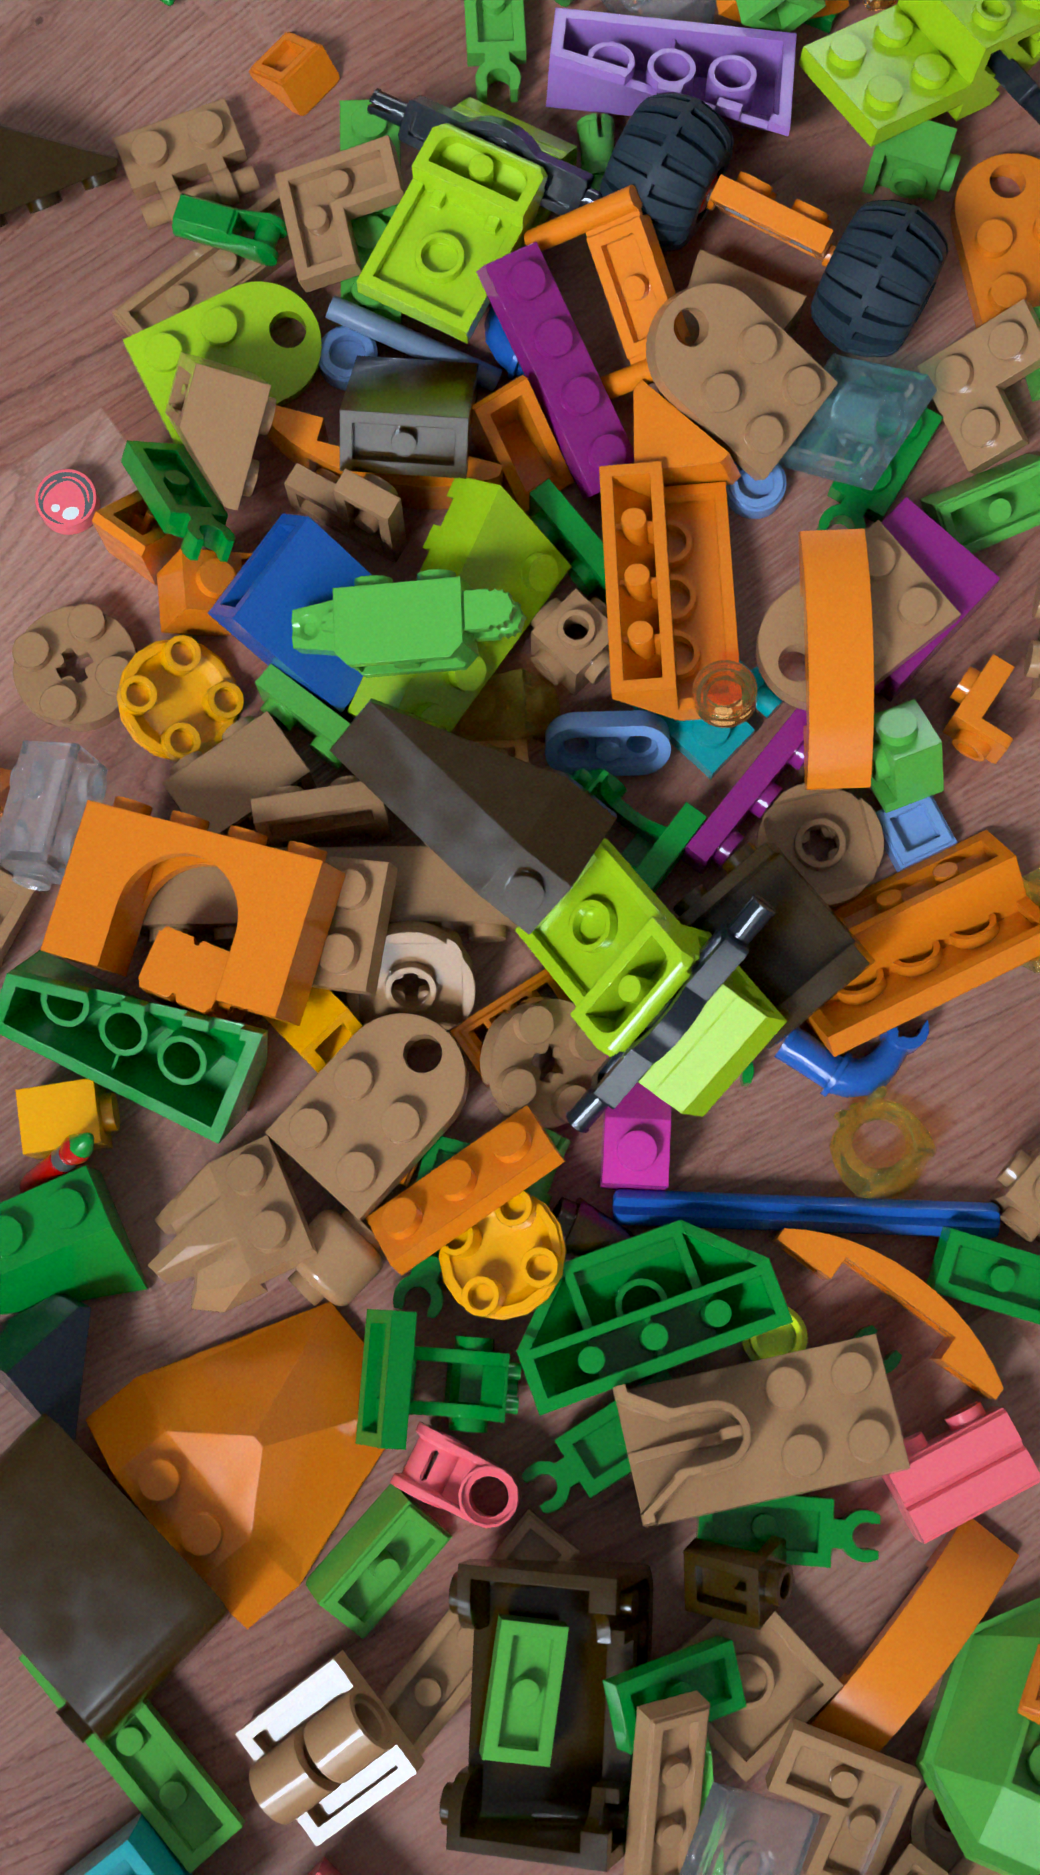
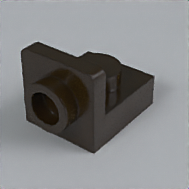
(736, 1582)

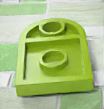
(234, 332)

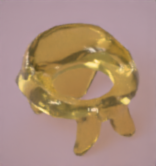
(885, 1181)

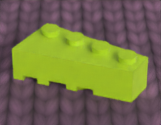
(490, 547)

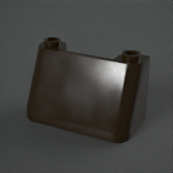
(92, 1585)
(580, 1803)

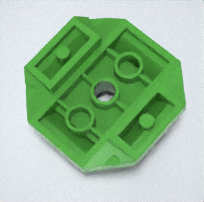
(983, 1752)

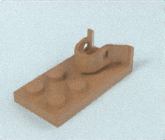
(760, 1431)

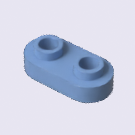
(608, 742)

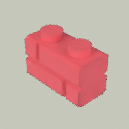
(961, 1471)

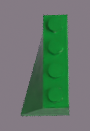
(154, 1054)
(64, 1242)

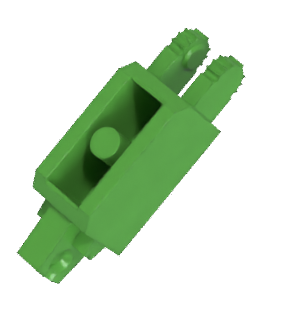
(406, 625)

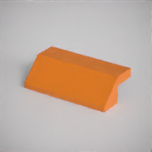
(665, 585)
(931, 939)

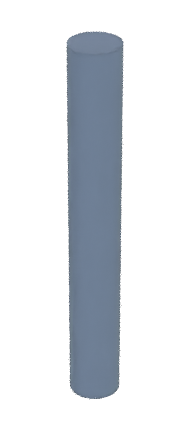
(405, 339)

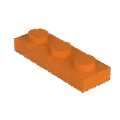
(464, 1190)

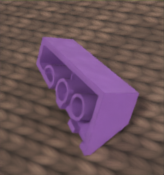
(620, 60)

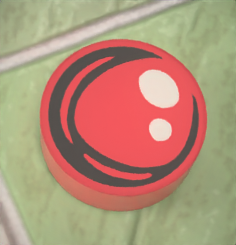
(67, 501)

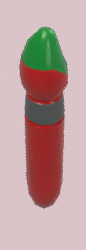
(73, 1151)

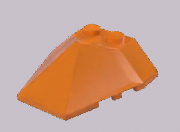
(246, 1453)

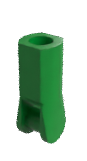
(222, 227)

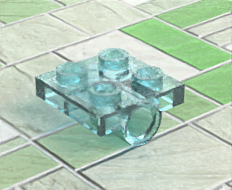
(860, 422)

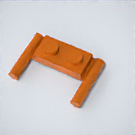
(629, 271)

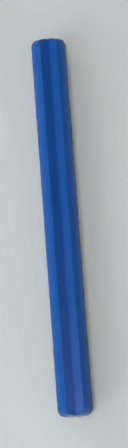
(804, 1213)

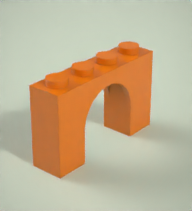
(129, 855)

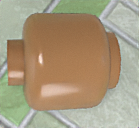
(344, 1261)

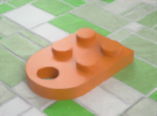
(999, 235)

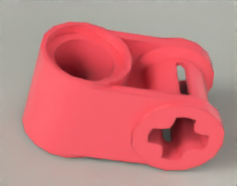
(454, 1477)

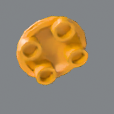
(177, 698)
(506, 1260)

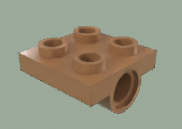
(326, 1751)

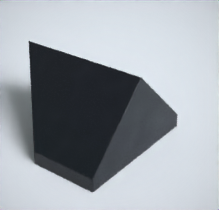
(46, 1358)

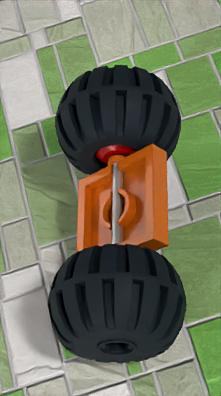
(873, 278)

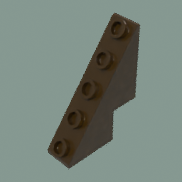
(39, 167)

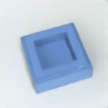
(915, 833)

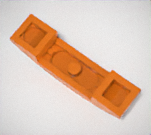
(306, 442)
(837, 658)
(960, 1349)
(919, 1638)

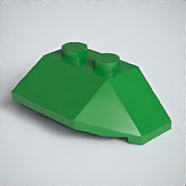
(645, 1311)

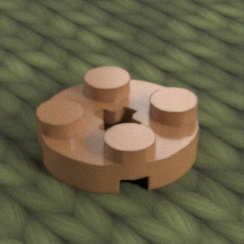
(43, 654)
(837, 817)
(436, 957)
(509, 1056)

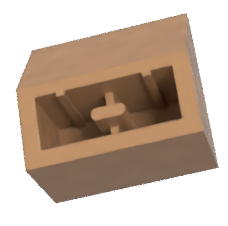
(218, 421)

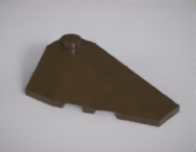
(492, 818)

